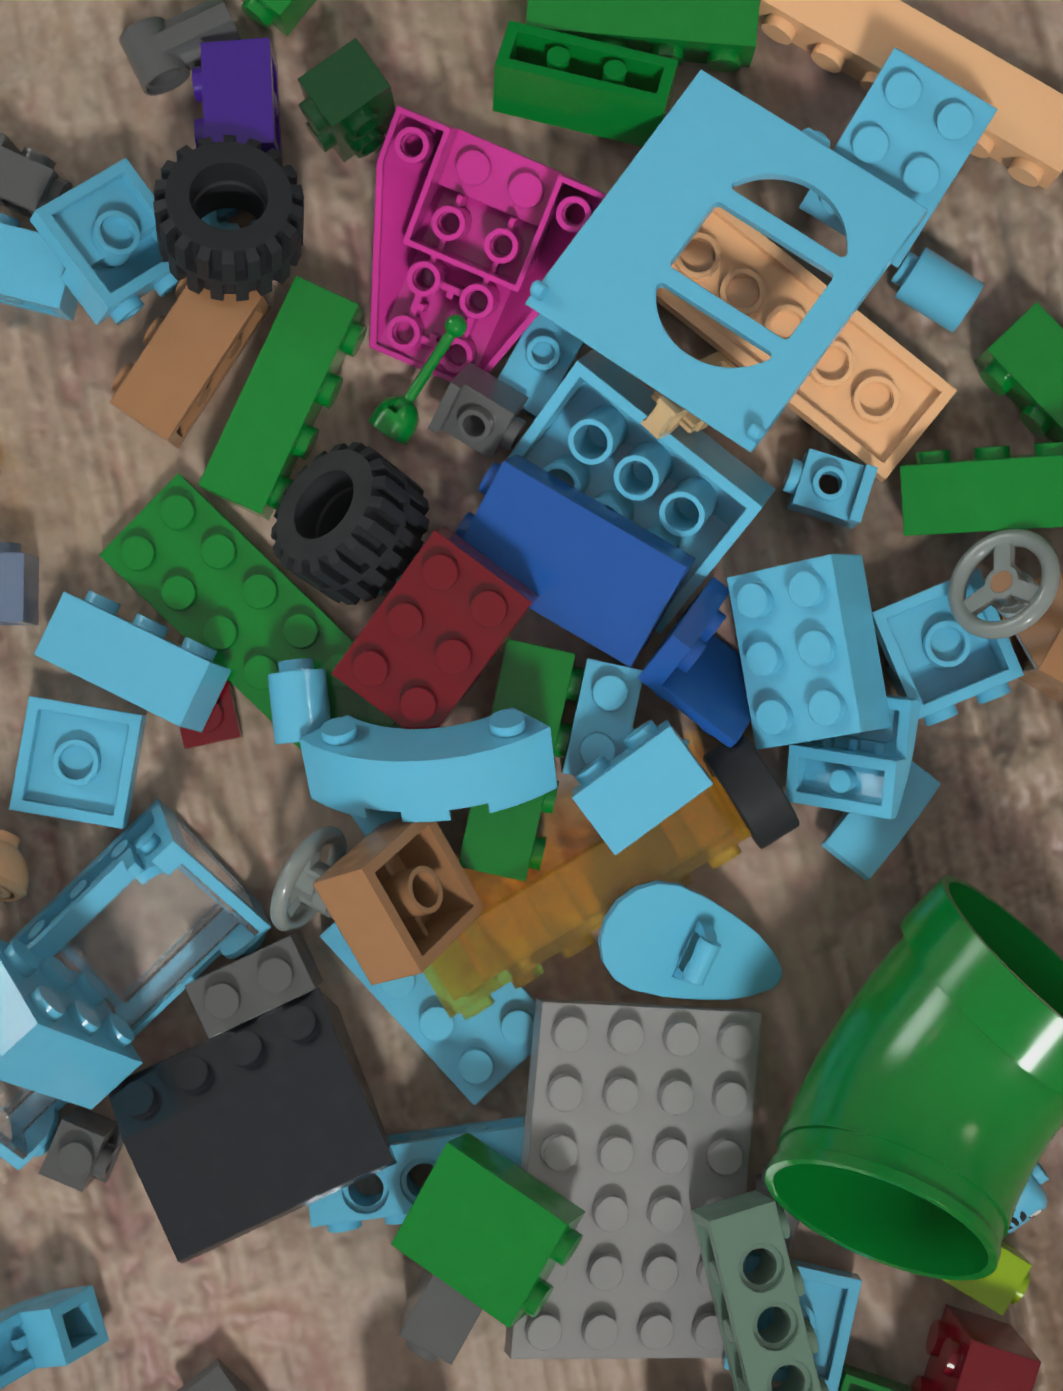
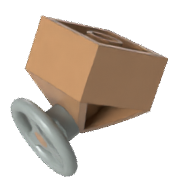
(1027, 606)
(391, 896)

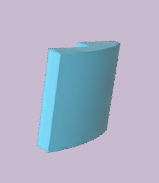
(859, 770)

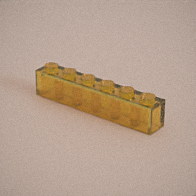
(573, 898)

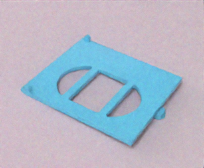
(688, 167)

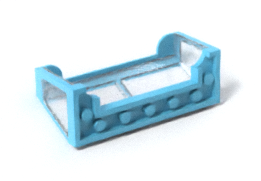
(144, 925)

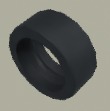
(752, 791)

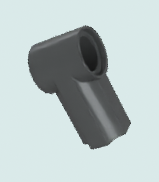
(168, 49)

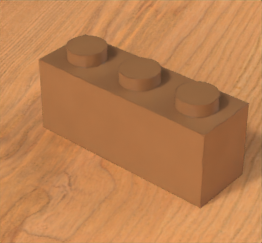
(186, 360)

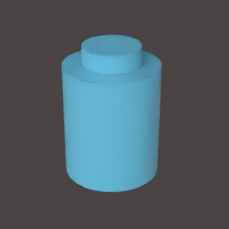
(936, 288)
(297, 699)

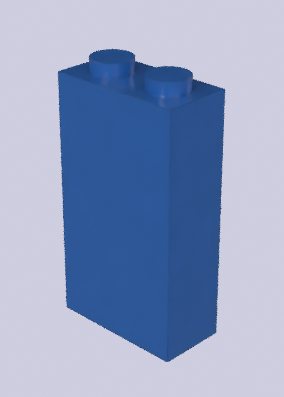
(582, 558)

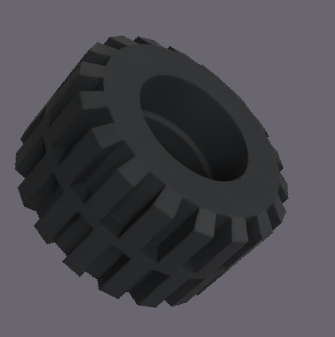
(220, 178)
(350, 523)

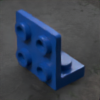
(700, 670)

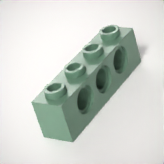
(725, 1237)

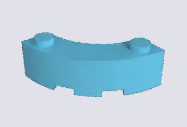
(431, 769)

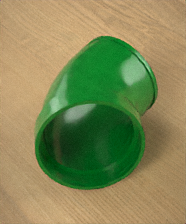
(931, 1093)

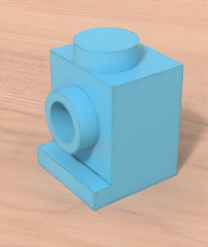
(841, 508)

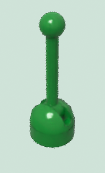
(397, 414)

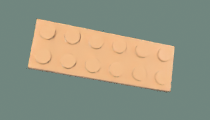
(866, 387)

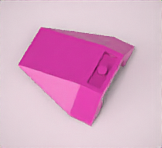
(463, 235)

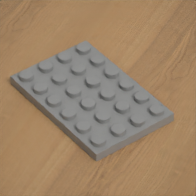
(637, 1126)

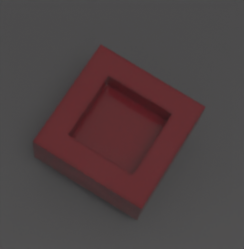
(221, 725)

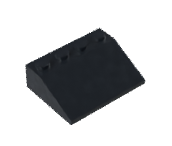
(251, 1124)

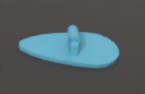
(683, 946)

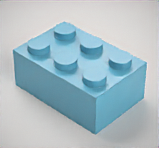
(911, 135)
(809, 651)
(59, 1030)

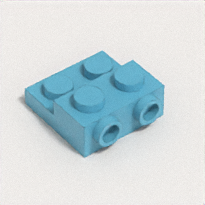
(107, 243)
(939, 659)

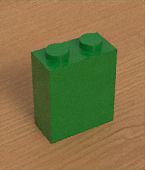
(490, 1230)

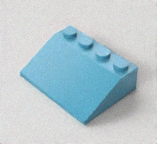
(672, 486)

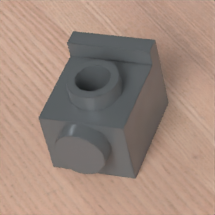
(27, 178)
(480, 411)
(83, 1149)

